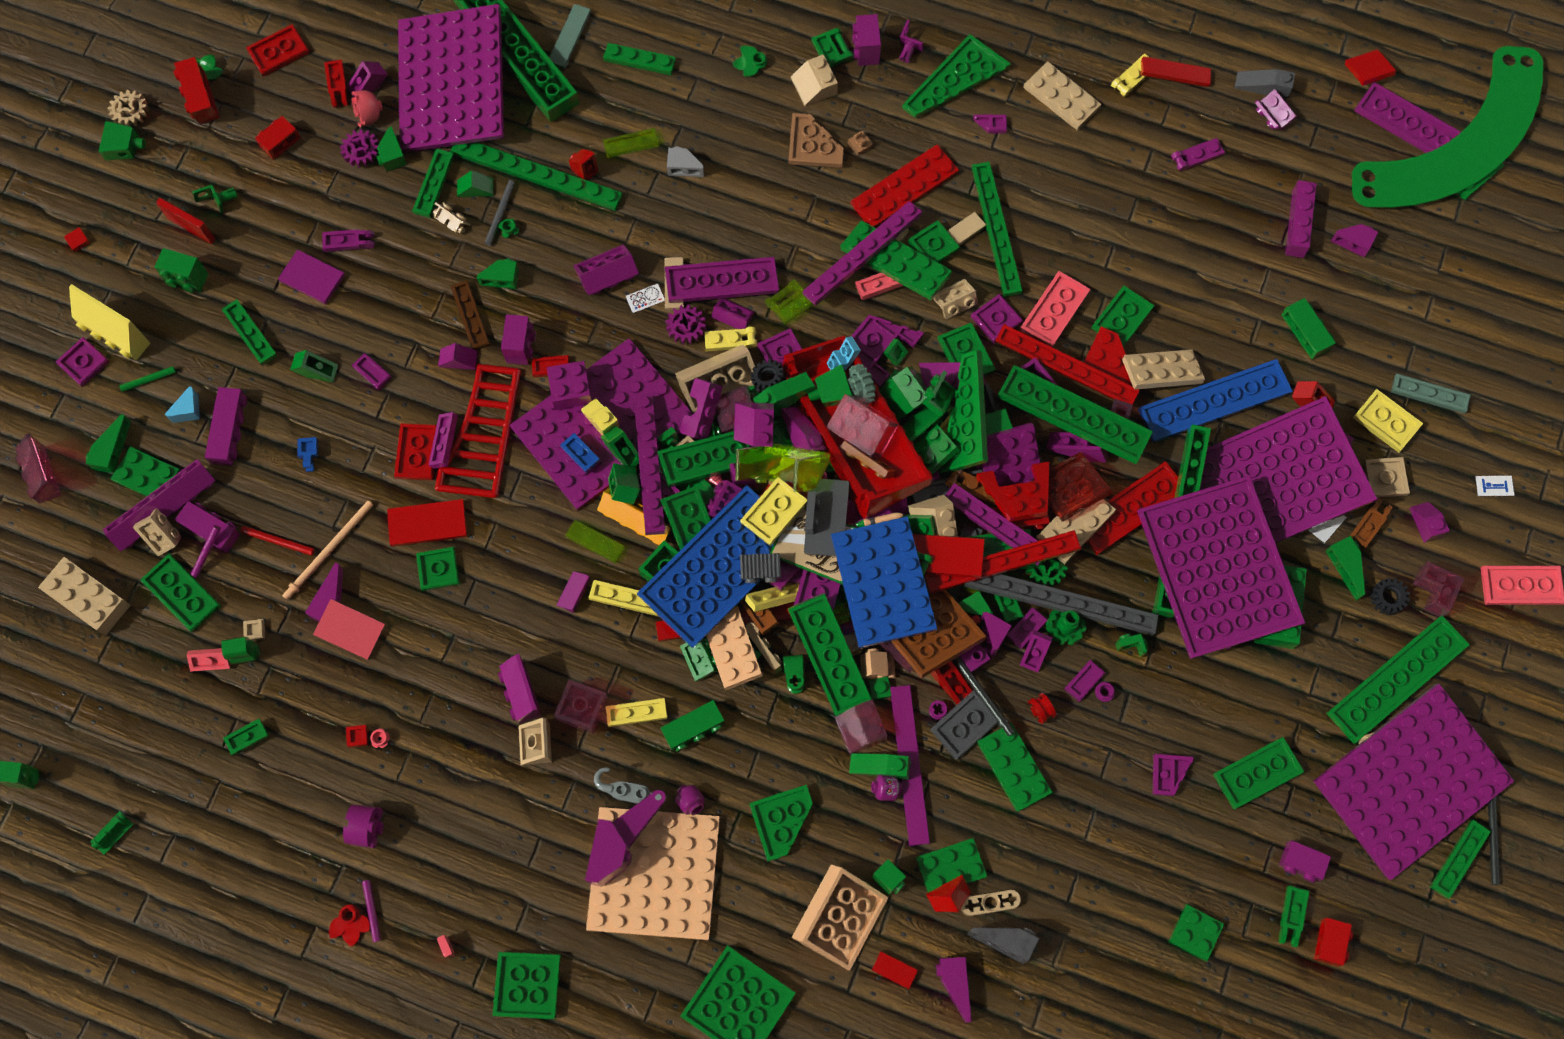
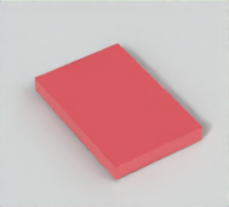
(348, 629)

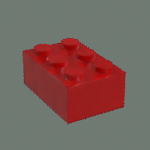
(196, 90)

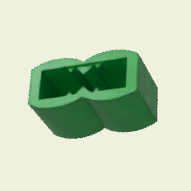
(240, 650)

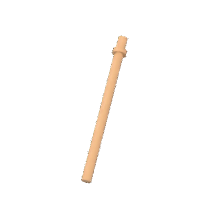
(326, 551)

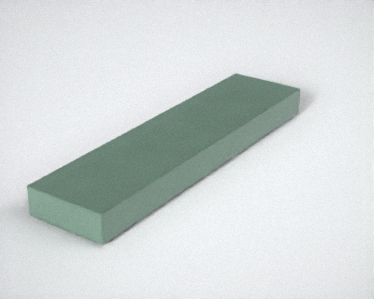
(569, 36)
(1430, 393)

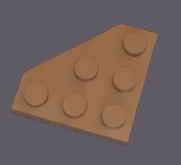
(812, 144)

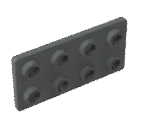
(825, 515)

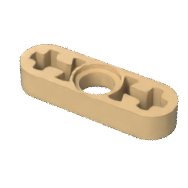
(1004, 895)

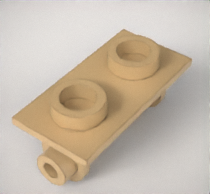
(445, 213)

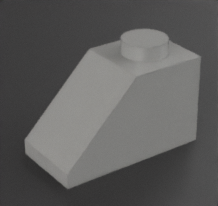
(683, 163)

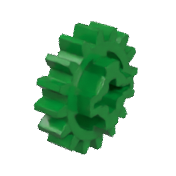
(1054, 567)

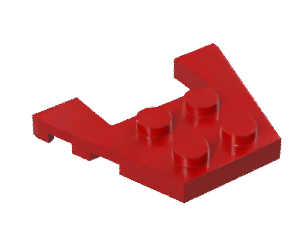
(1022, 499)

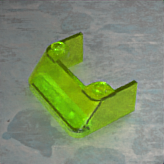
(788, 463)

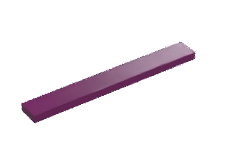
(907, 746)

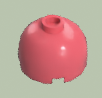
(366, 107)

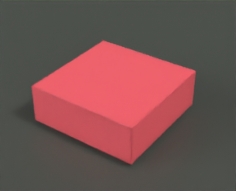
(446, 946)

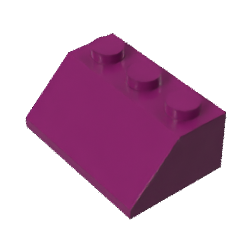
(606, 270)
(519, 690)

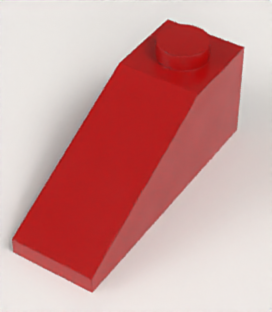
(952, 682)

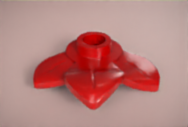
(349, 928)

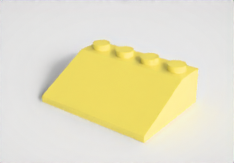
(106, 324)

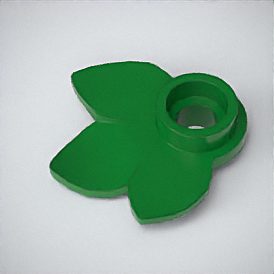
(747, 61)
(208, 63)

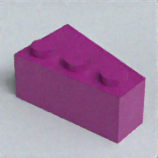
(929, 370)

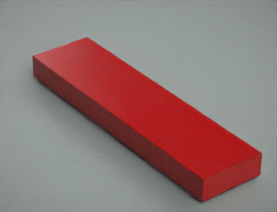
(1175, 71)

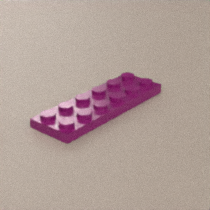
(1404, 119)
(721, 279)

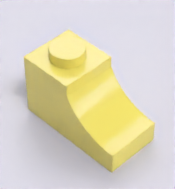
(600, 416)

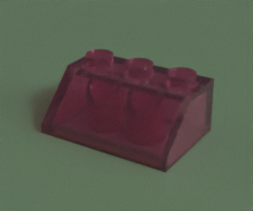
(36, 469)

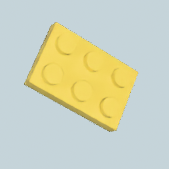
(1387, 420)
(774, 511)

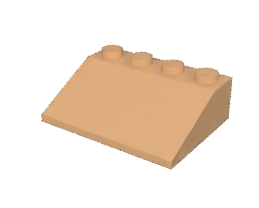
(840, 917)

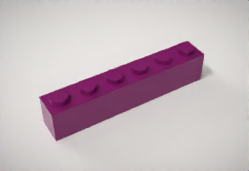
(166, 499)

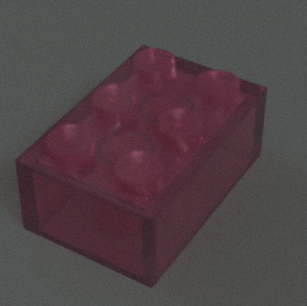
(862, 426)

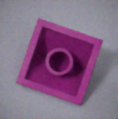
(995, 632)

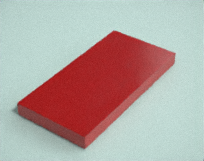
(427, 522)
(952, 555)

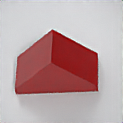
(949, 896)

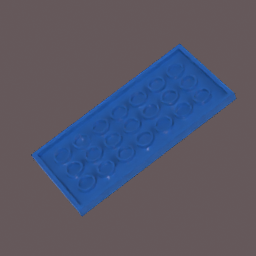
(705, 575)

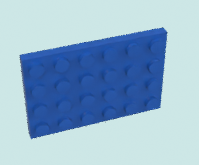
(883, 582)

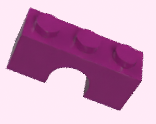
(700, 422)

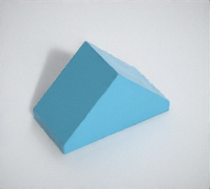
(185, 408)

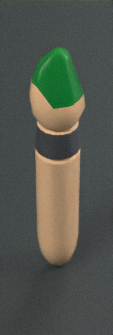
(865, 522)

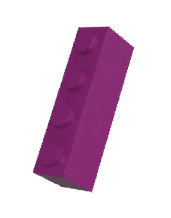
(1300, 219)
(225, 426)

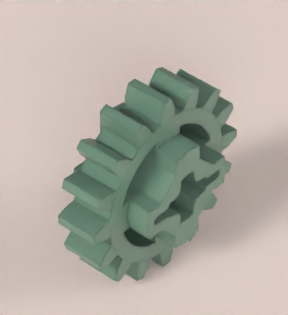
(861, 383)

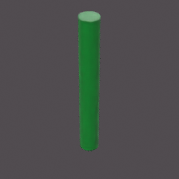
(148, 378)

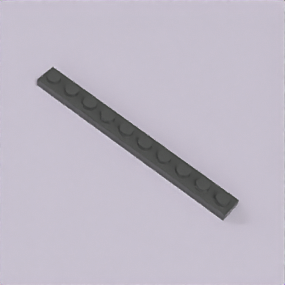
(1066, 601)

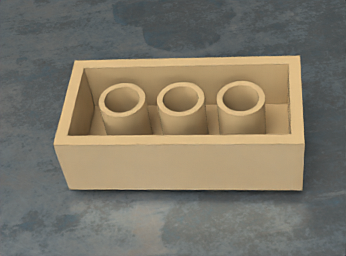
(84, 596)

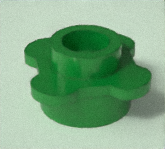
(508, 223)

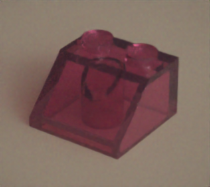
(861, 727)

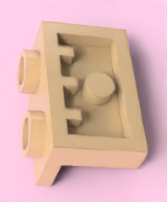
(956, 298)
(158, 532)

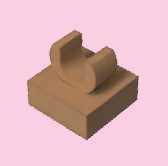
(860, 143)

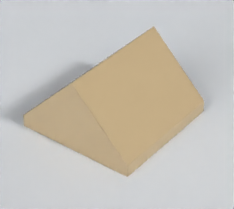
(535, 742)

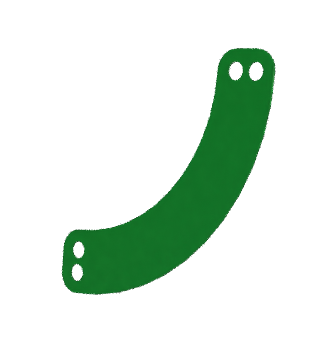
(1471, 154)

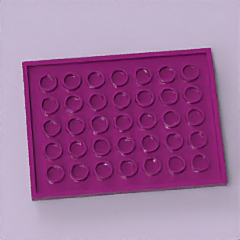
(450, 78)
(614, 384)
(1297, 467)
(1220, 567)
(1413, 781)

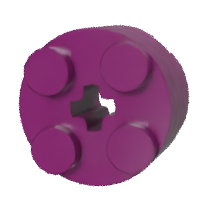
(363, 825)

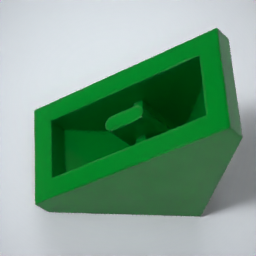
(474, 185)
(976, 604)

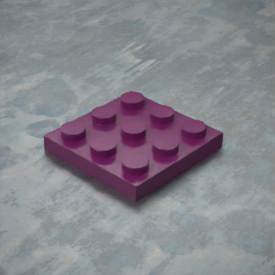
(1012, 454)

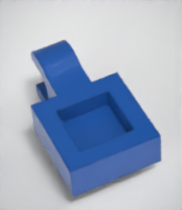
(307, 450)

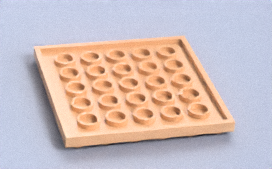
(668, 881)

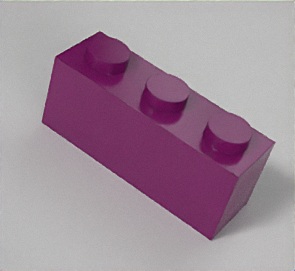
(201, 523)

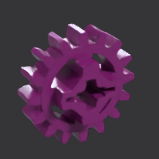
(360, 149)
(693, 320)

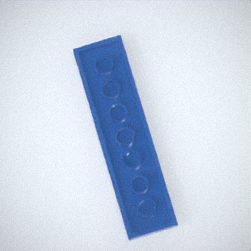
(1215, 400)

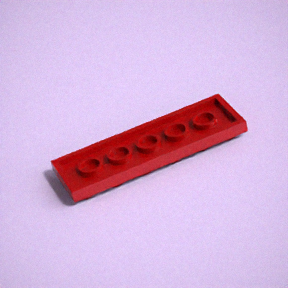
(904, 185)
(1151, 489)

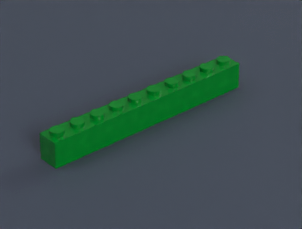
(1188, 482)

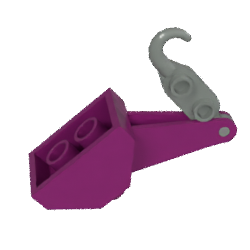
(613, 839)

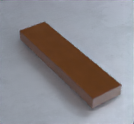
(470, 315)

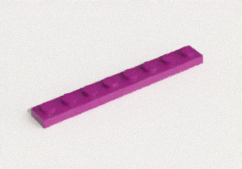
(862, 253)
(649, 465)

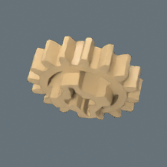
(128, 108)

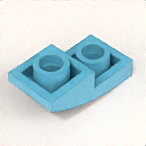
(846, 354)

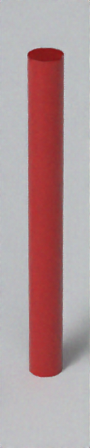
(277, 540)

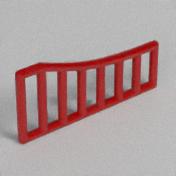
(463, 435)

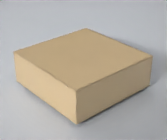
(254, 629)

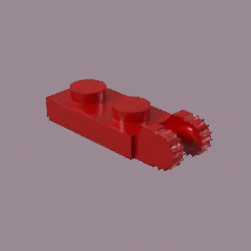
(336, 81)

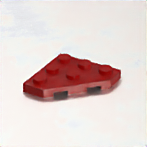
(1107, 355)

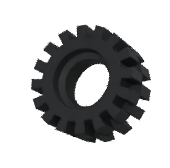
(764, 370)
(1397, 588)

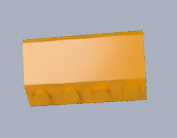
(632, 516)

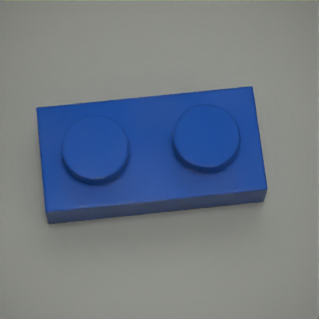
(580, 453)

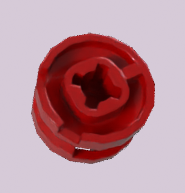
(1042, 708)

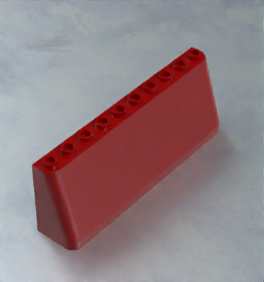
(866, 489)

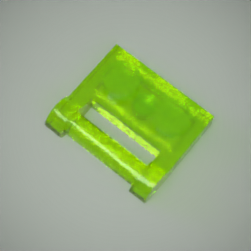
(790, 307)

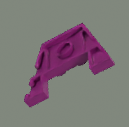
(874, 337)

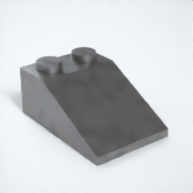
(1009, 941)

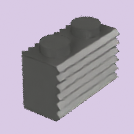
(760, 567)

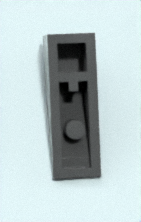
(1265, 81)

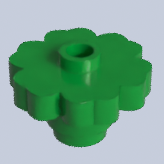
(1065, 627)

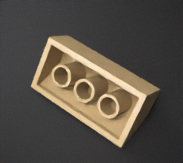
(727, 369)

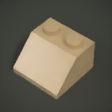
(815, 81)
(942, 512)

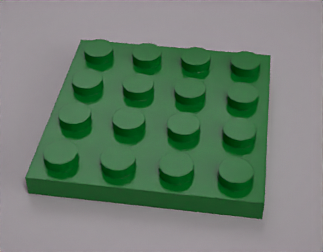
(737, 1000)

